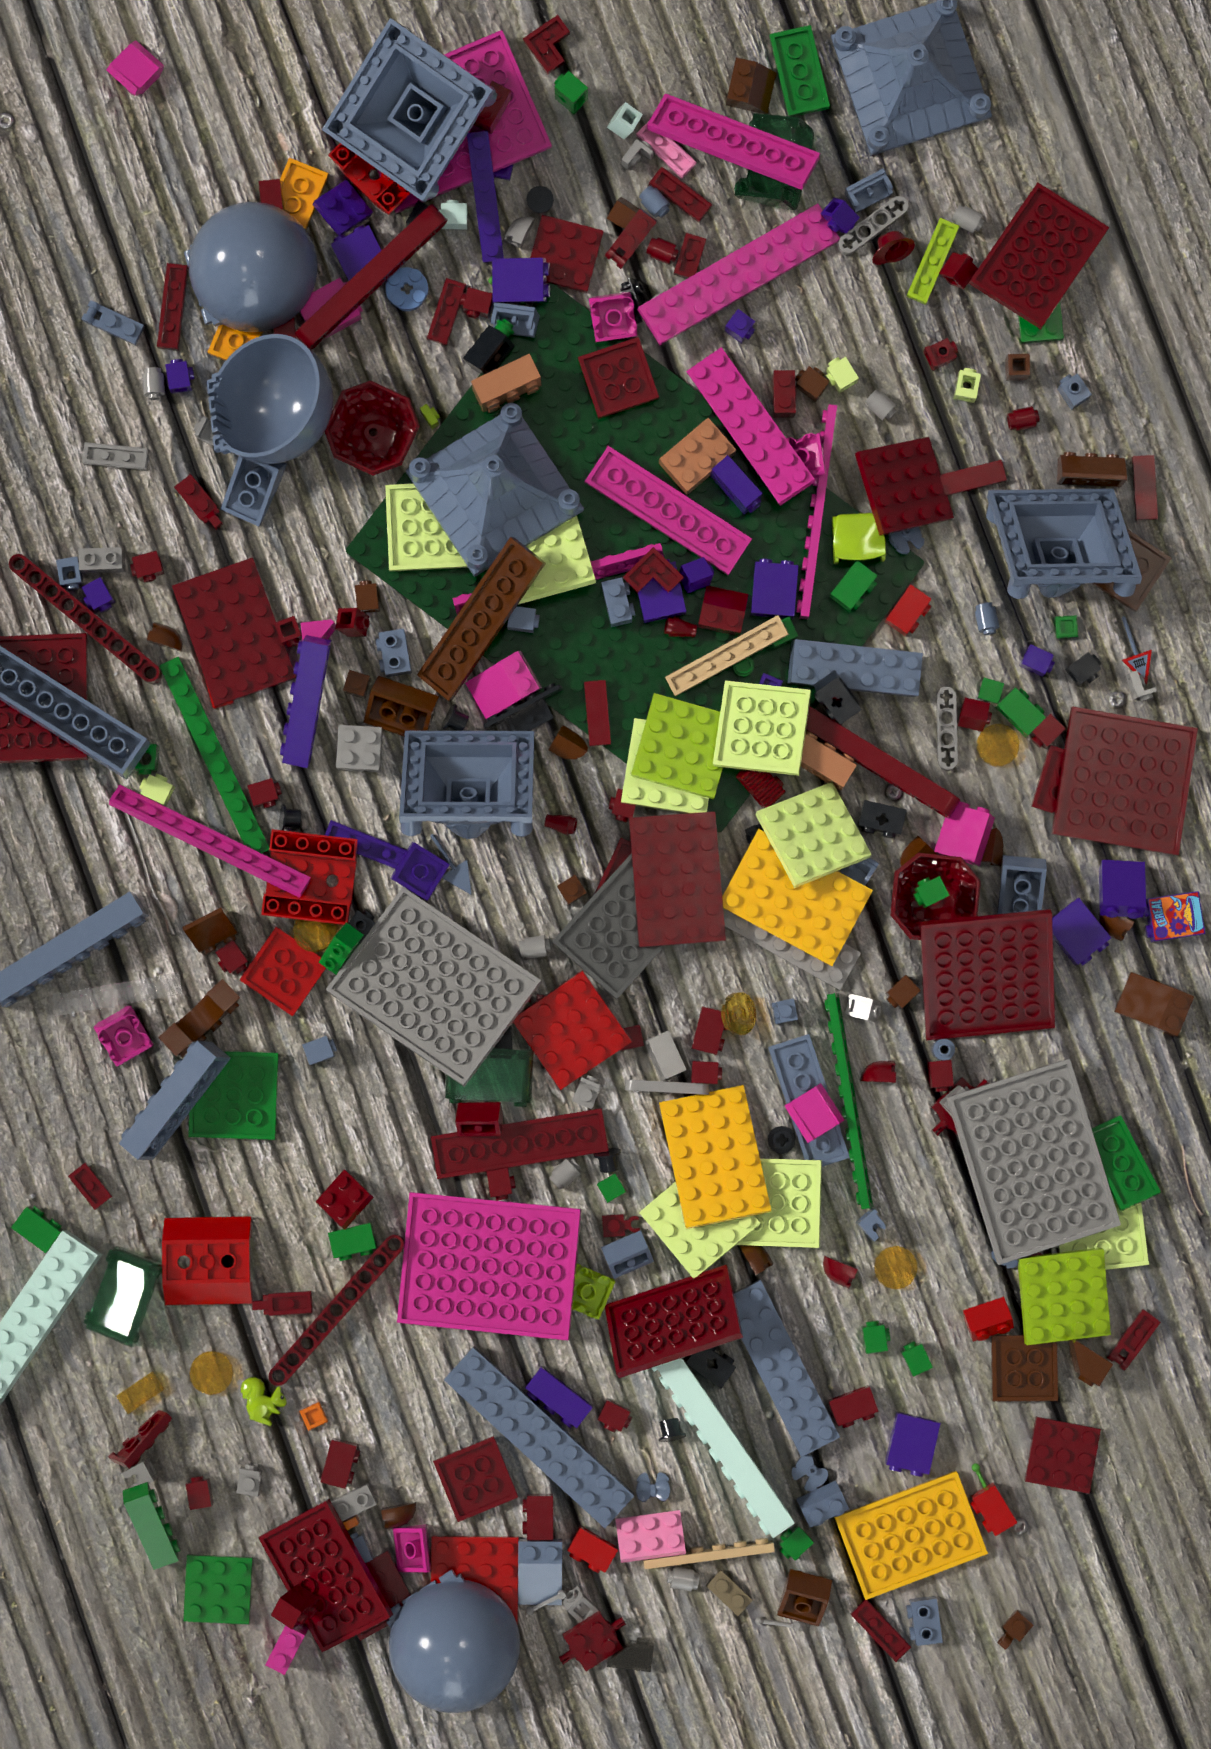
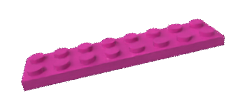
(733, 141)
(750, 426)
(668, 510)

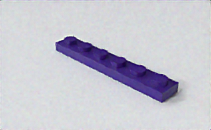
(485, 196)

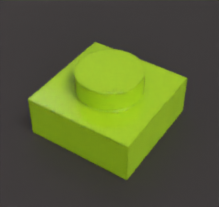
(430, 416)

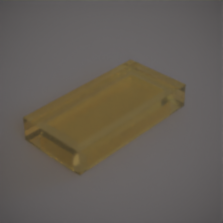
(140, 1392)

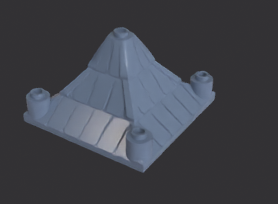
(911, 76)
(408, 110)
(494, 489)
(1063, 540)
(467, 781)

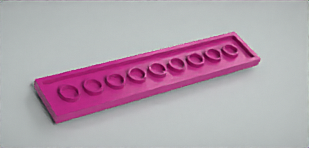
(738, 274)

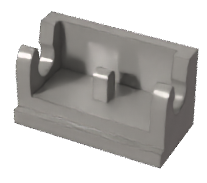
(664, 1055)
(144, 1472)

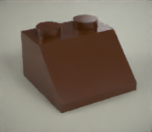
(751, 86)
(1088, 1364)
(804, 1597)

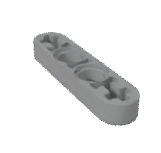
(874, 227)
(946, 728)
(667, 1087)

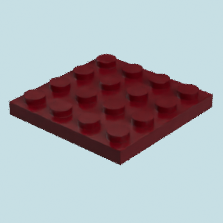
(904, 485)

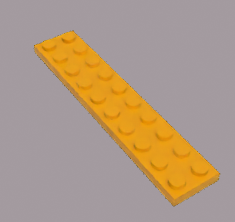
(299, 188)

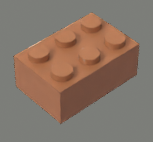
(506, 383)
(696, 455)
(825, 762)

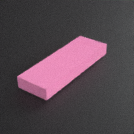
(668, 151)

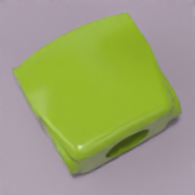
(856, 538)

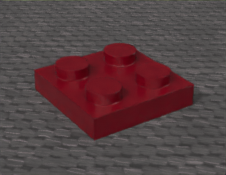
(344, 1199)

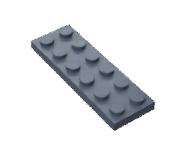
(798, 1073)

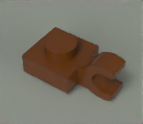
(1016, 1627)

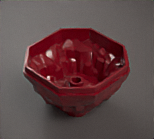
(368, 409)
(958, 879)

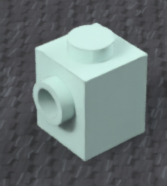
(624, 120)
(455, 213)

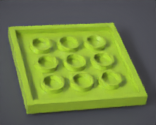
(679, 747)
(1064, 1296)

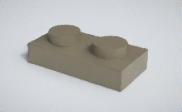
(729, 1592)

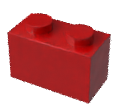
(908, 610)
(988, 1319)
(994, 1510)
(592, 1549)

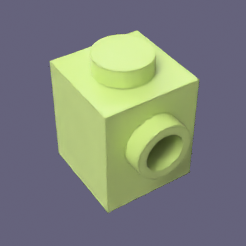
(841, 374)
(157, 789)

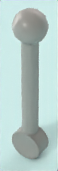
(560, 1595)
(795, 1625)

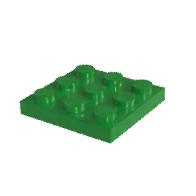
(218, 1589)

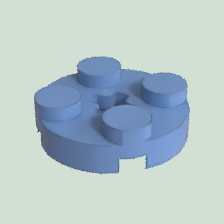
(399, 298)

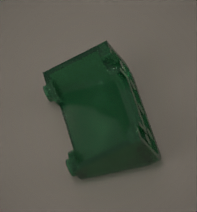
(764, 189)
(502, 1076)
(124, 1296)

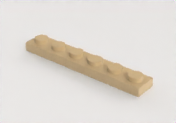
(727, 655)
(717, 1552)

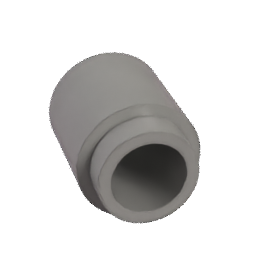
(968, 219)
(153, 383)
(881, 405)
(534, 947)
(565, 1173)
(683, 1579)

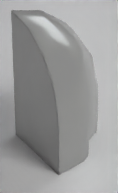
(518, 231)

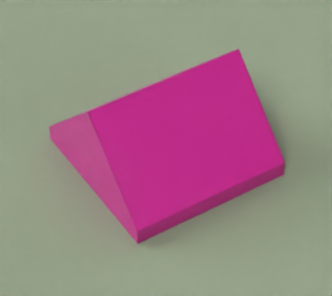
(319, 629)
(412, 1548)

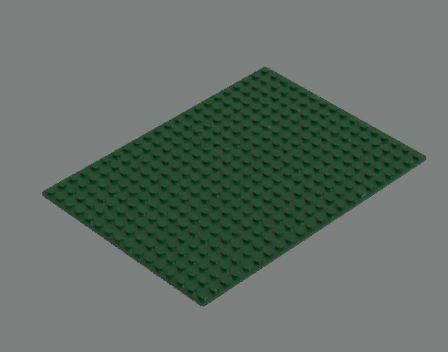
(574, 626)

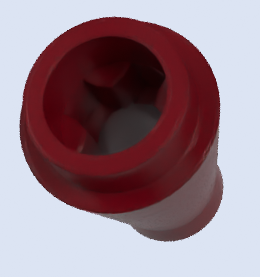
(679, 628)
(562, 823)

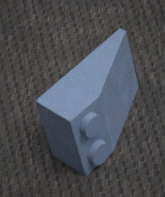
(252, 489)
(1021, 884)
(539, 1571)

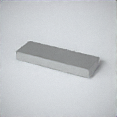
(115, 456)

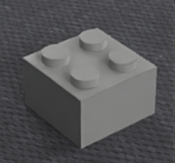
(359, 748)

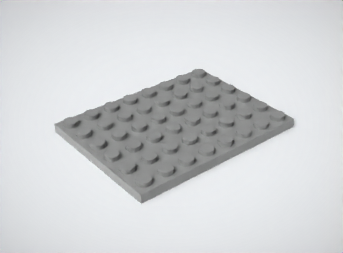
(433, 986)
(1033, 1161)

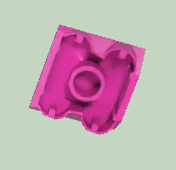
(135, 68)
(613, 316)
(810, 452)
(123, 1035)
(814, 1113)

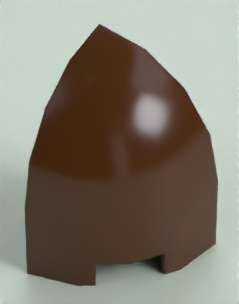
(622, 212)
(165, 636)
(568, 744)
(916, 846)
(994, 848)
(1116, 926)
(757, 1257)
(398, 1515)

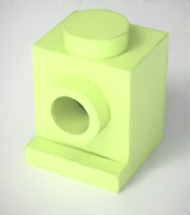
(971, 377)

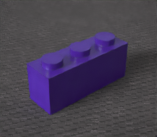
(558, 1398)

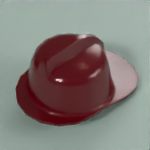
(893, 248)

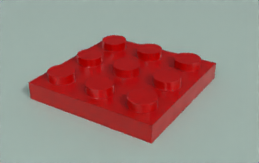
(283, 972)

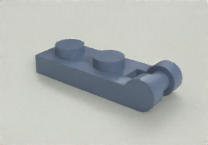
(113, 323)

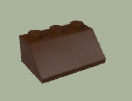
(1091, 470)
(399, 707)

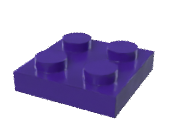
(342, 208)
(419, 871)

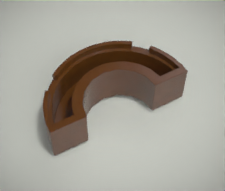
(201, 1019)

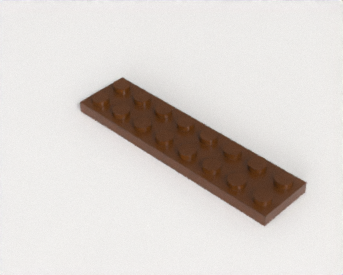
(481, 618)

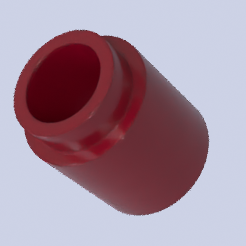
(662, 250)
(1023, 418)

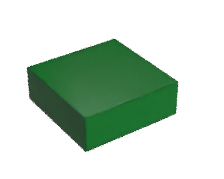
(1066, 627)
(990, 690)
(611, 1188)

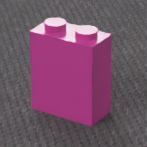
(321, 296)
(965, 833)
(286, 1648)

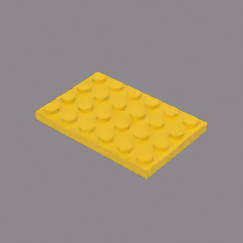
(809, 917)
(714, 1157)
(911, 1535)

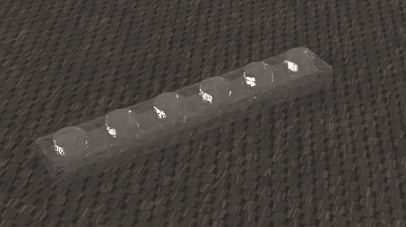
(117, 994)

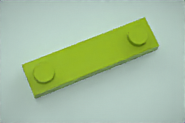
(932, 261)

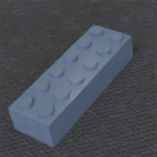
(858, 666)
(174, 1100)

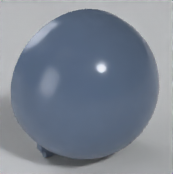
(252, 267)
(270, 400)
(453, 1644)

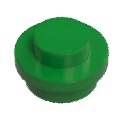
(504, 327)
(744, 667)

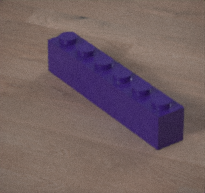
(306, 701)

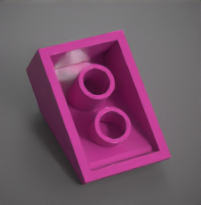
(503, 684)

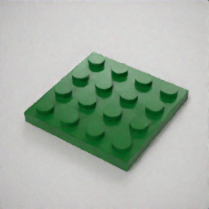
(239, 1100)

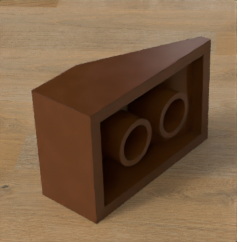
(211, 931)
(1154, 1004)

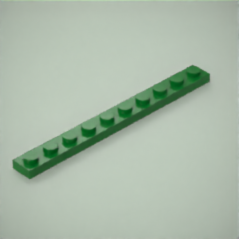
(214, 755)
(850, 1110)

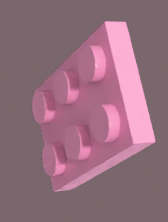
(650, 1536)

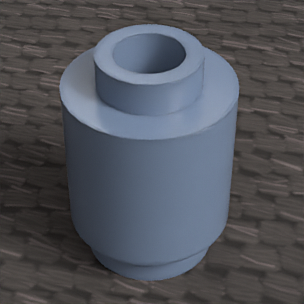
(654, 202)
(986, 618)
(936, 1049)

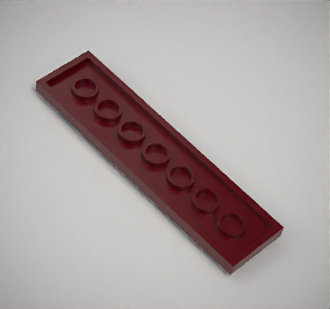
(521, 1144)

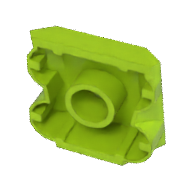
(591, 1291)

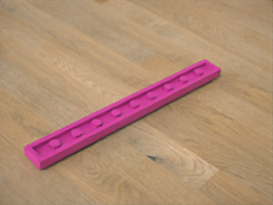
(815, 520)
(601, 568)
(209, 841)

